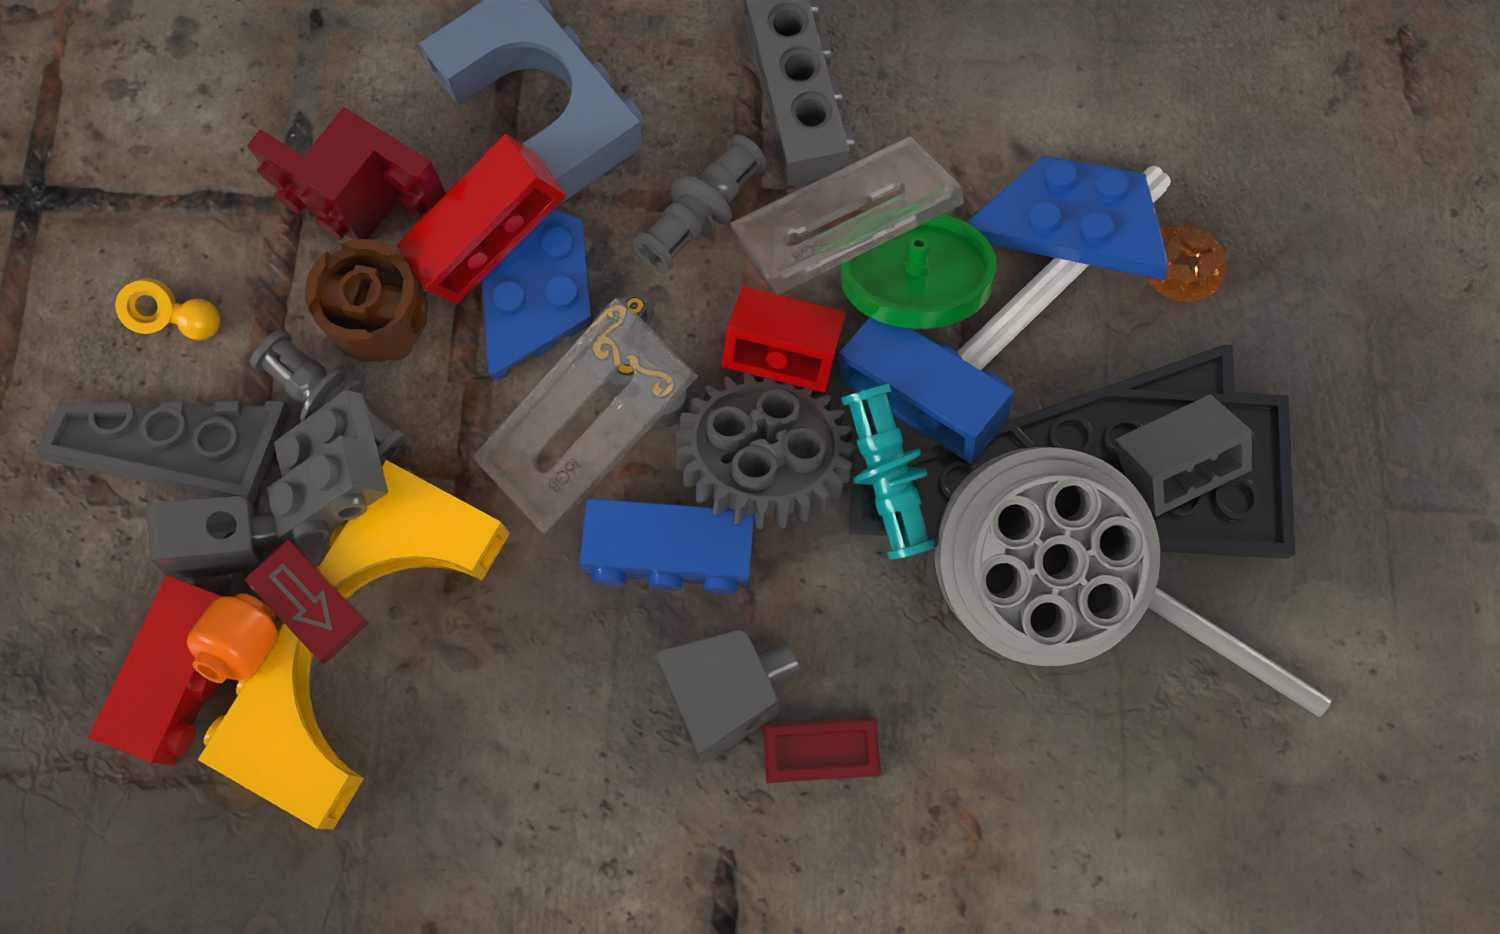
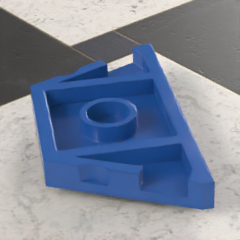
(1078, 216)
(537, 293)

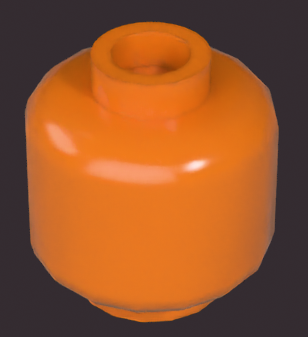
(233, 638)

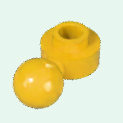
(194, 318)

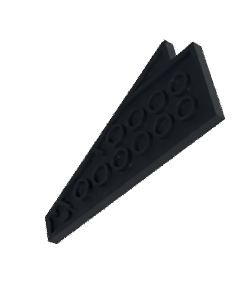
(1236, 519)

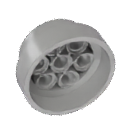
(972, 544)

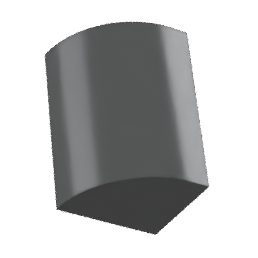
(1185, 454)

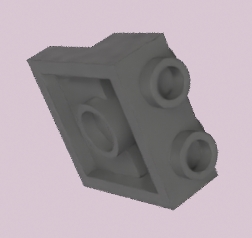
(326, 471)

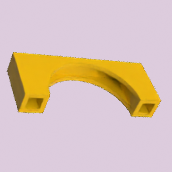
(271, 730)

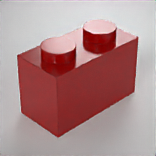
(782, 339)

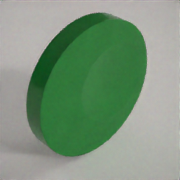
(923, 276)

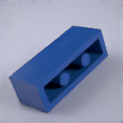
(928, 386)
(666, 545)

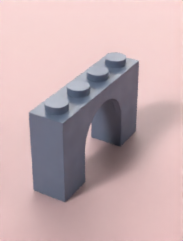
(522, 34)

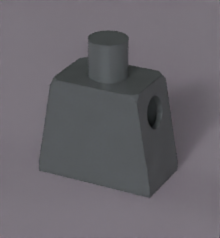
(192, 541)
(725, 687)

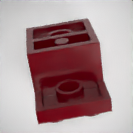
(349, 176)

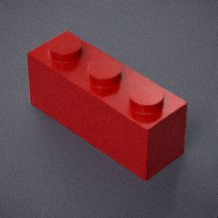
(480, 220)
(157, 687)

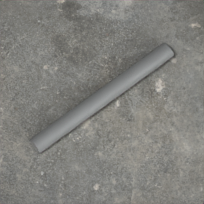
(1239, 653)

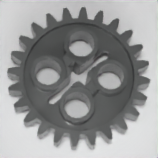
(766, 434)

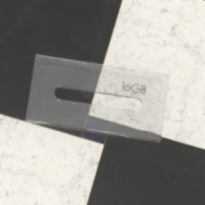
(897, 167)
(607, 344)

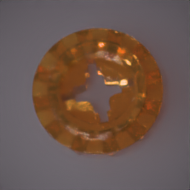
(1207, 274)

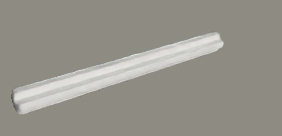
(1036, 296)

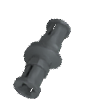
(700, 203)
(315, 387)

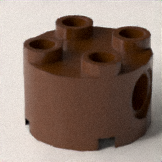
(367, 301)

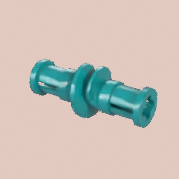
(889, 473)

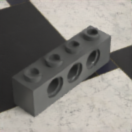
(803, 150)

